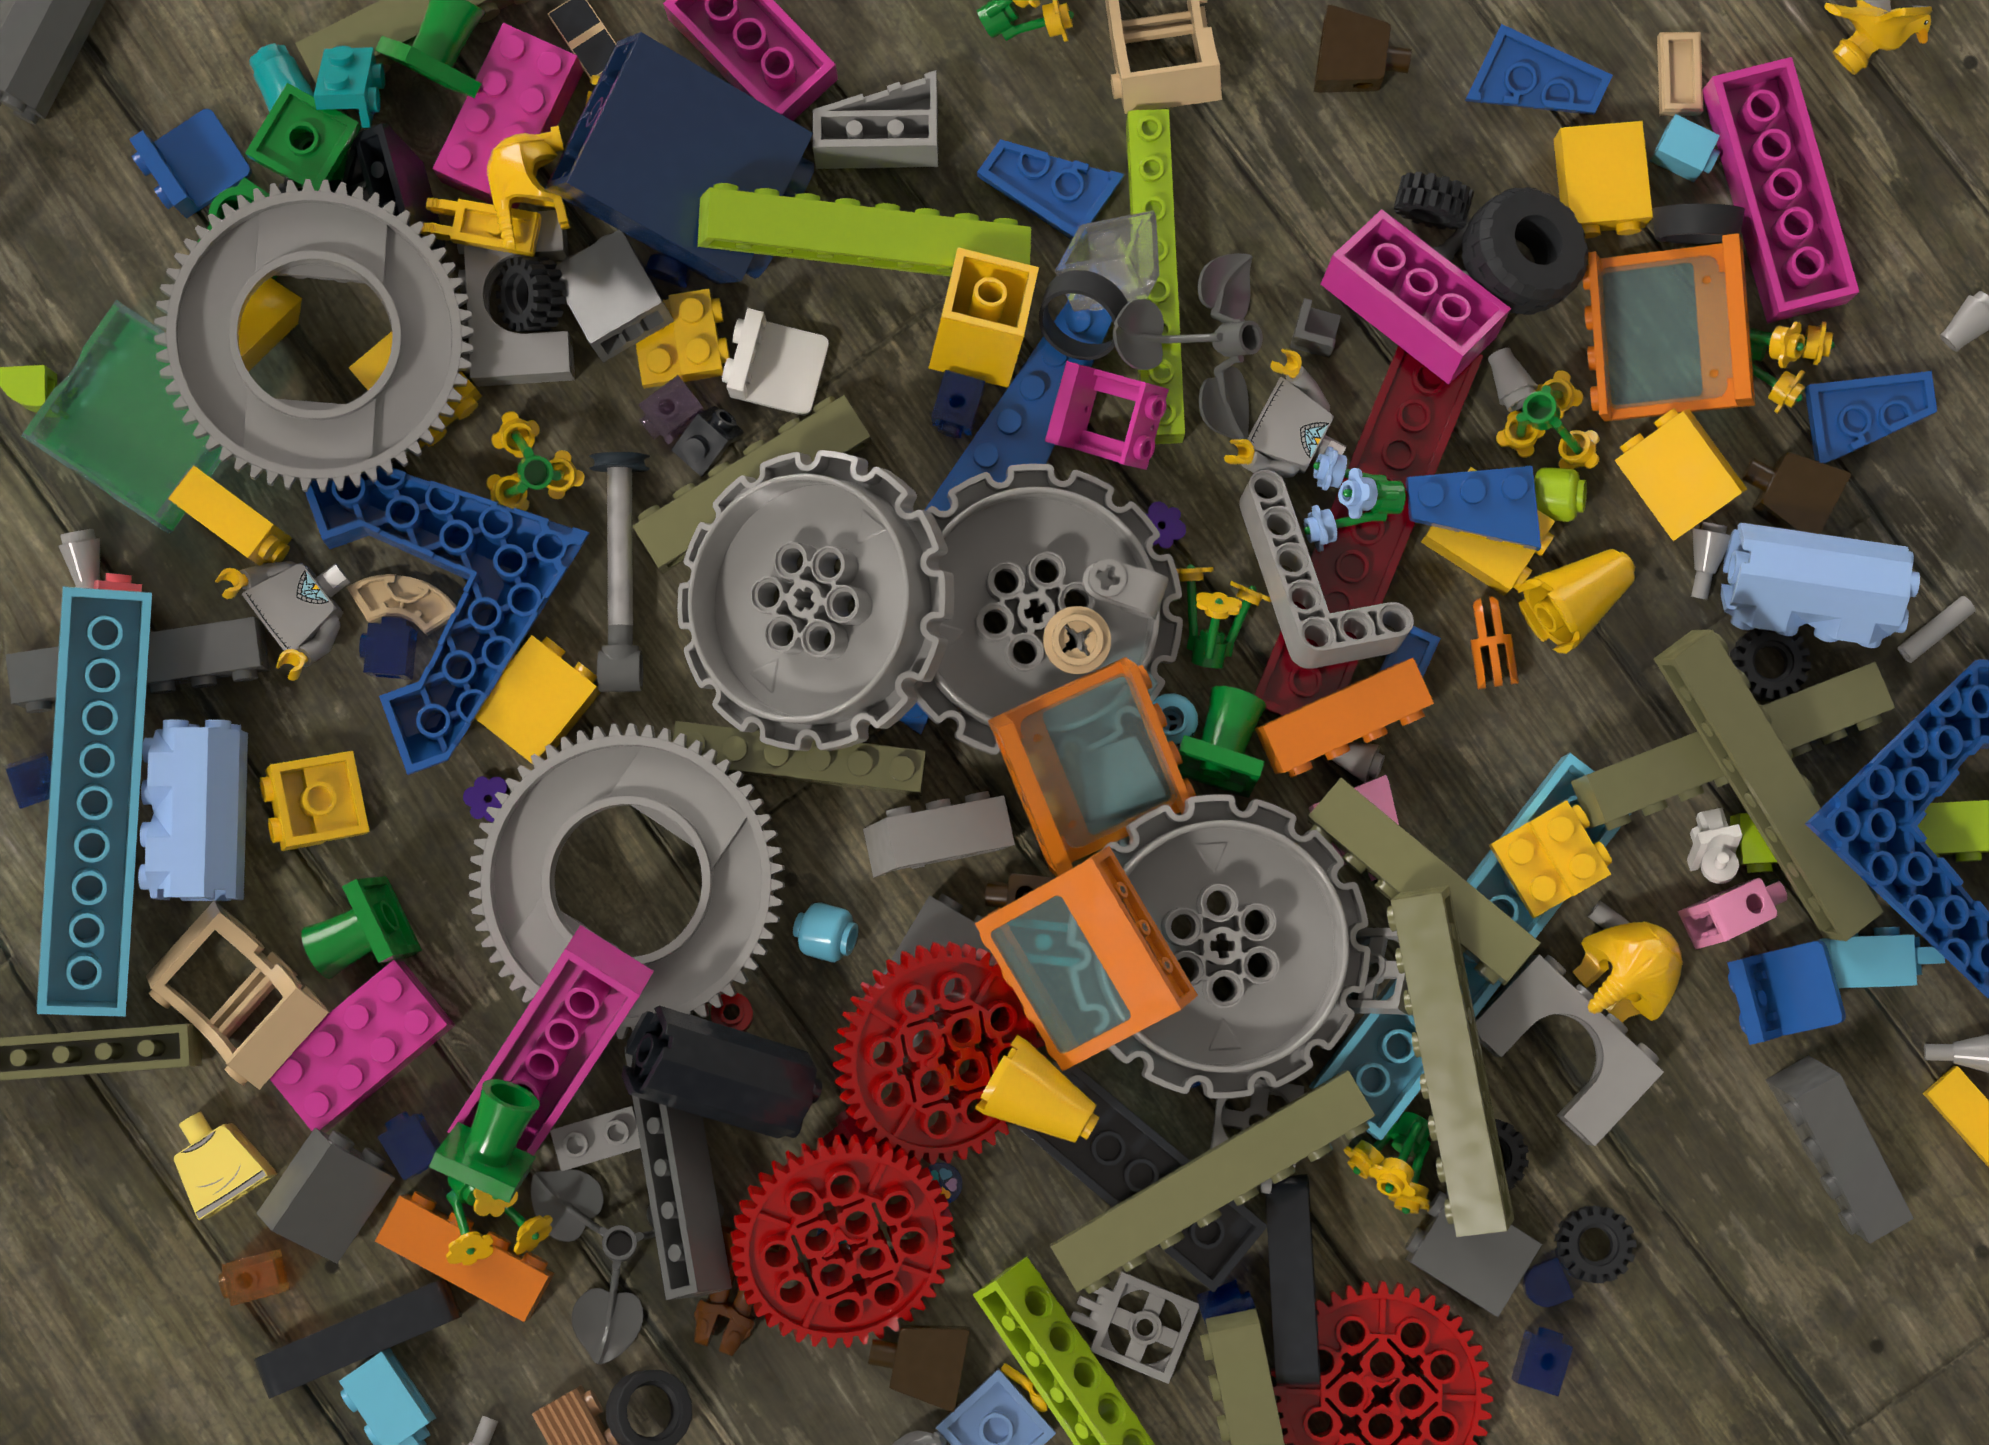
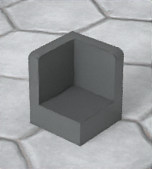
(1315, 330)

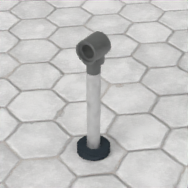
(620, 661)

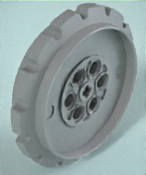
(1010, 531)
(874, 654)
(1305, 940)

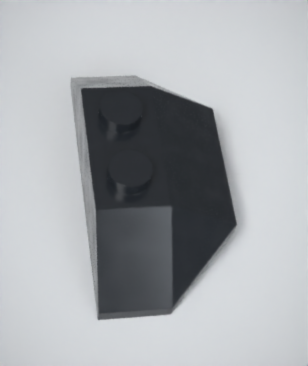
(389, 167)

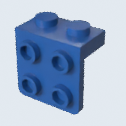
(191, 162)
(1786, 991)

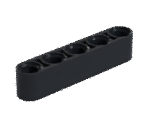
(1293, 1282)
(357, 1337)

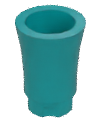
(274, 69)

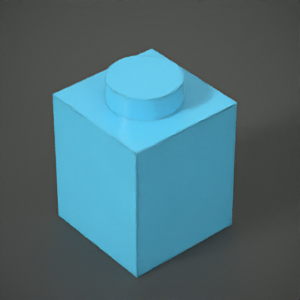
(1686, 149)

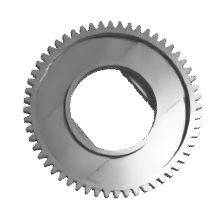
(321, 239)
(676, 791)

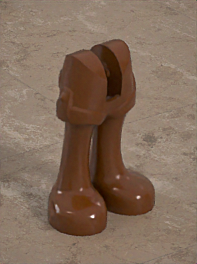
(717, 1305)

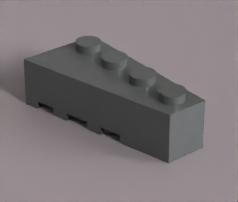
(1840, 1148)

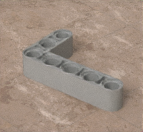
(1303, 587)

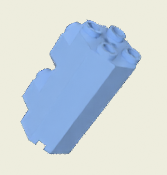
(1831, 582)
(197, 809)

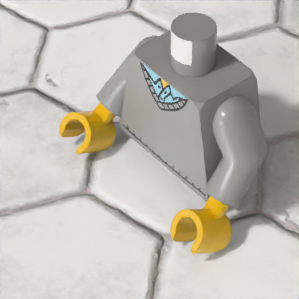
(1289, 426)
(293, 607)

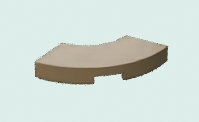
(402, 598)

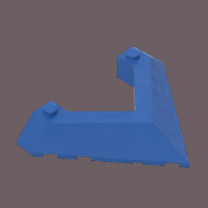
(510, 570)
(1878, 815)

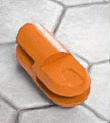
(1492, 642)

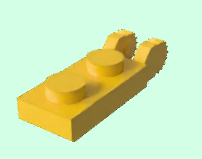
(478, 226)

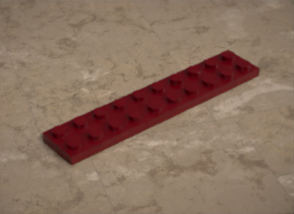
(1400, 440)

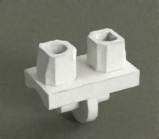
(1714, 846)

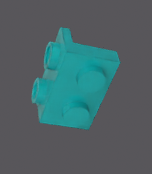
(350, 81)

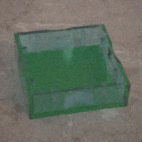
(120, 423)

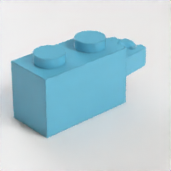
(1880, 959)
(387, 1402)

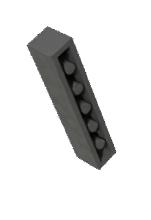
(174, 658)
(682, 1200)

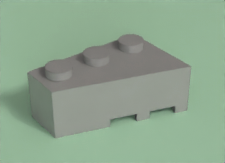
(880, 129)
(938, 833)

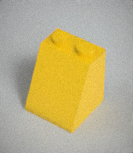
(984, 317)

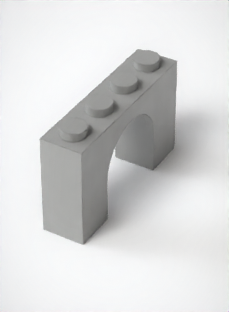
(507, 356)
(1620, 1069)

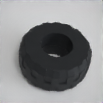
(1549, 233)

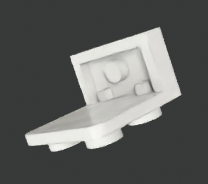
(775, 364)

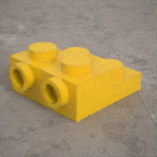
(688, 344)
(314, 800)
(1552, 858)

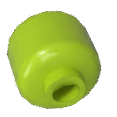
(1560, 493)

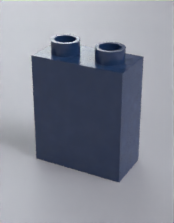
(657, 143)

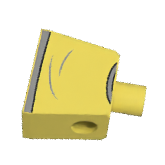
(218, 1165)

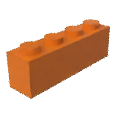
(1345, 716)
(502, 1279)

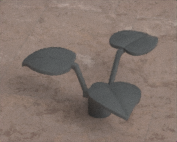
(1225, 290)
(601, 1319)

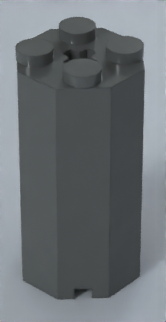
(39, 50)

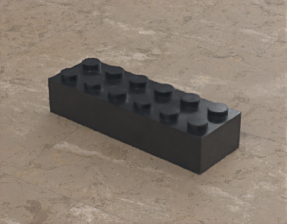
(1129, 1156)

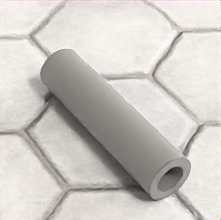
(1936, 629)

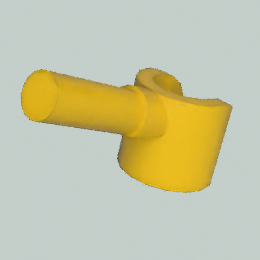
(1036, 1399)

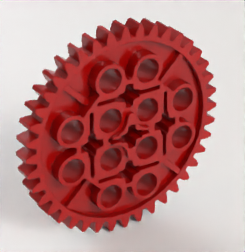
(885, 1018)
(813, 1304)
(1383, 1318)

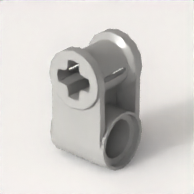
(1132, 590)

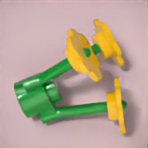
(1210, 647)
(471, 1244)

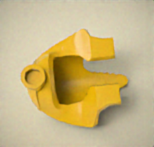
(513, 177)
(1643, 971)

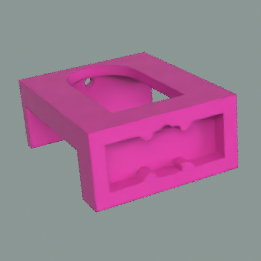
(1075, 406)

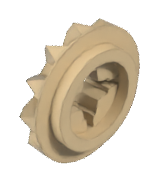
(1097, 642)

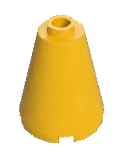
(1575, 597)
(1037, 1096)

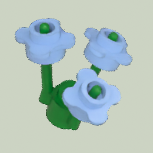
(1357, 493)

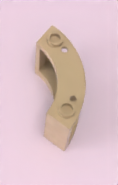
(1168, 85)
(278, 1032)

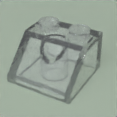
(1119, 250)

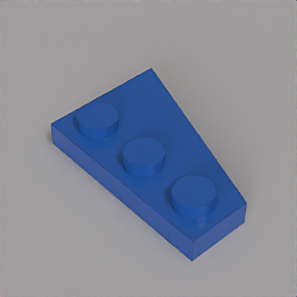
(1536, 76)
(1048, 186)
(1865, 410)
(1480, 502)

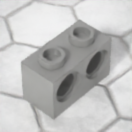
(596, 1138)

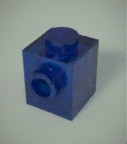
(957, 404)
(389, 649)
(30, 779)
(409, 1144)
(1224, 1301)
(1542, 1361)

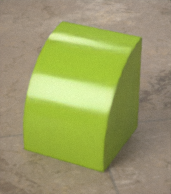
(28, 384)

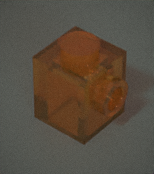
(253, 1277)

